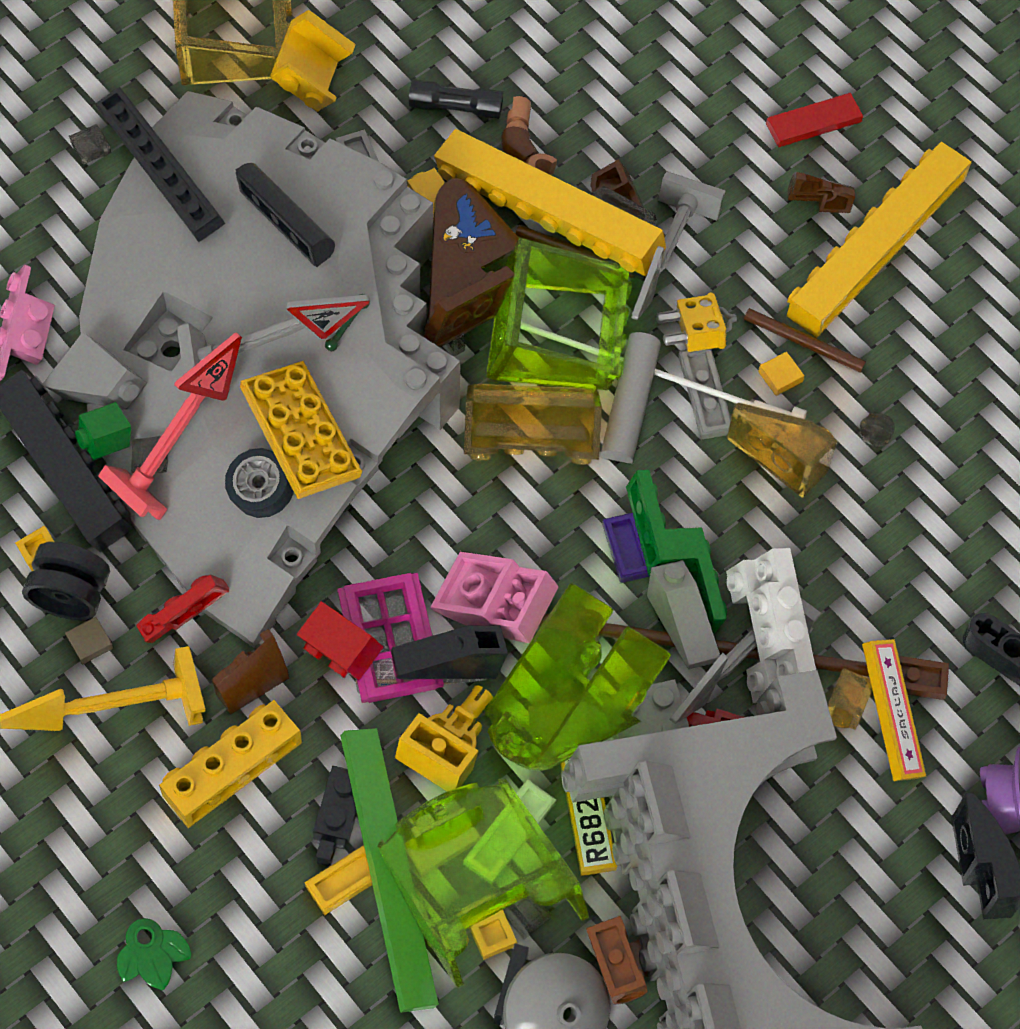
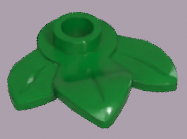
(152, 959)

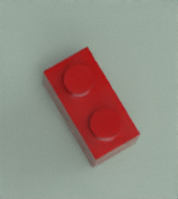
(340, 641)

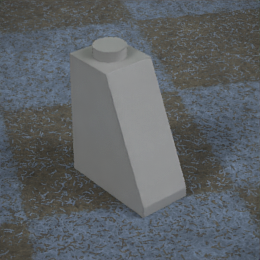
(94, 376)

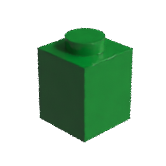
(103, 431)

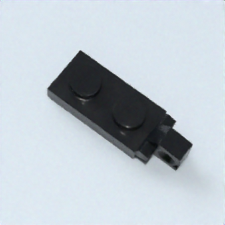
(335, 816)

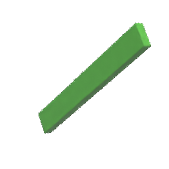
(377, 822)

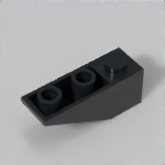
(455, 654)

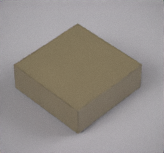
(89, 640)

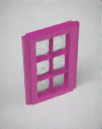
(394, 615)

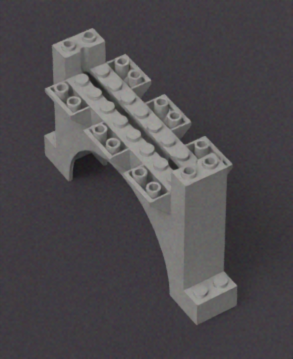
(676, 838)

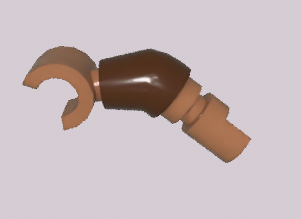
(517, 141)

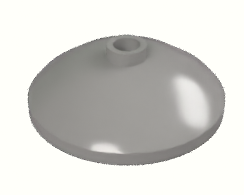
(550, 986)

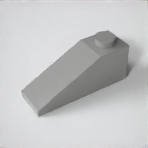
(682, 613)

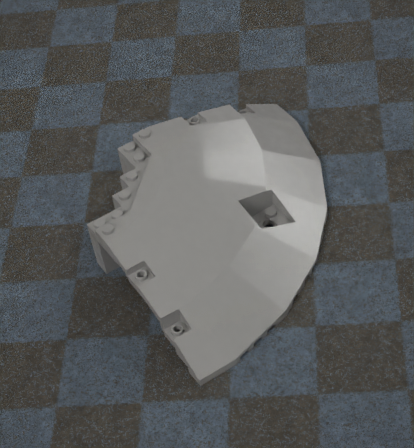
(156, 276)

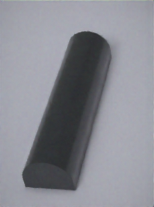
(284, 214)

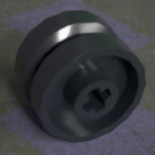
(66, 581)

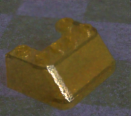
(532, 419)

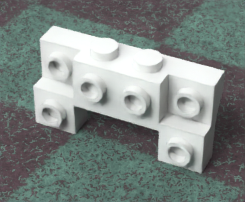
(776, 616)

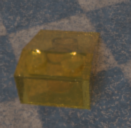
(784, 445)

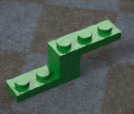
(667, 546)

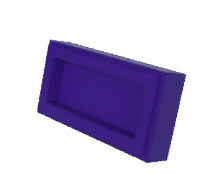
(625, 547)

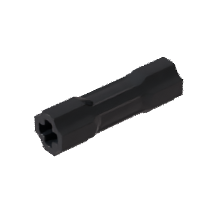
(433, 95)

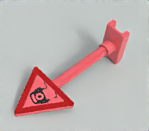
(206, 379)

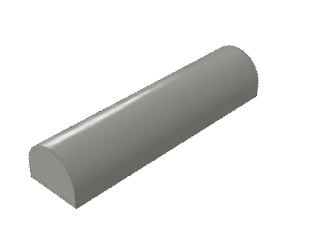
(631, 398)

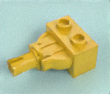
(443, 745)

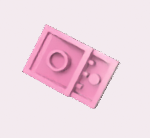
(495, 593)

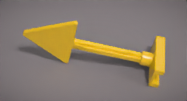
(48, 711)

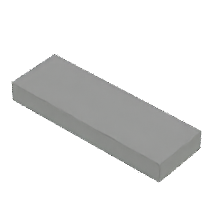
(709, 411)

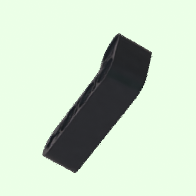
(983, 645)

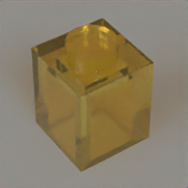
(849, 699)

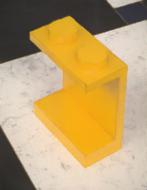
(310, 59)

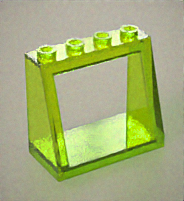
(562, 270)

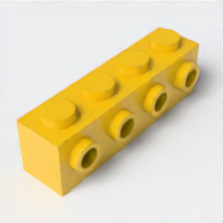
(230, 763)

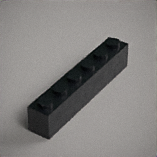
(62, 461)

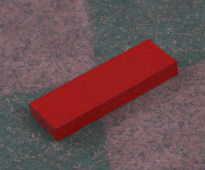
(814, 119)

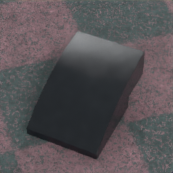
(986, 858)

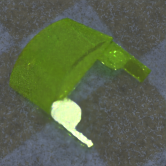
(552, 702)
(470, 859)

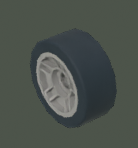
(258, 466)

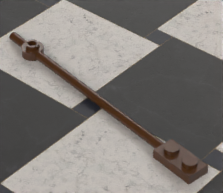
(920, 676)

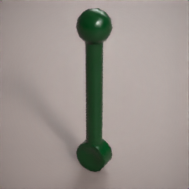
(332, 343)

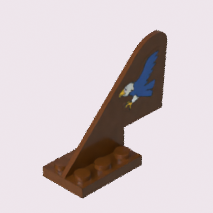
(464, 242)

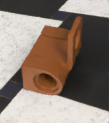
(618, 960)

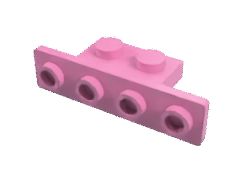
(24, 322)

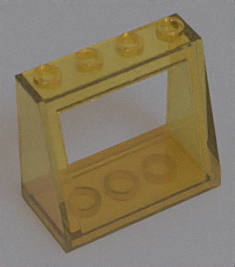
(225, 61)

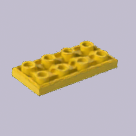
(300, 429)

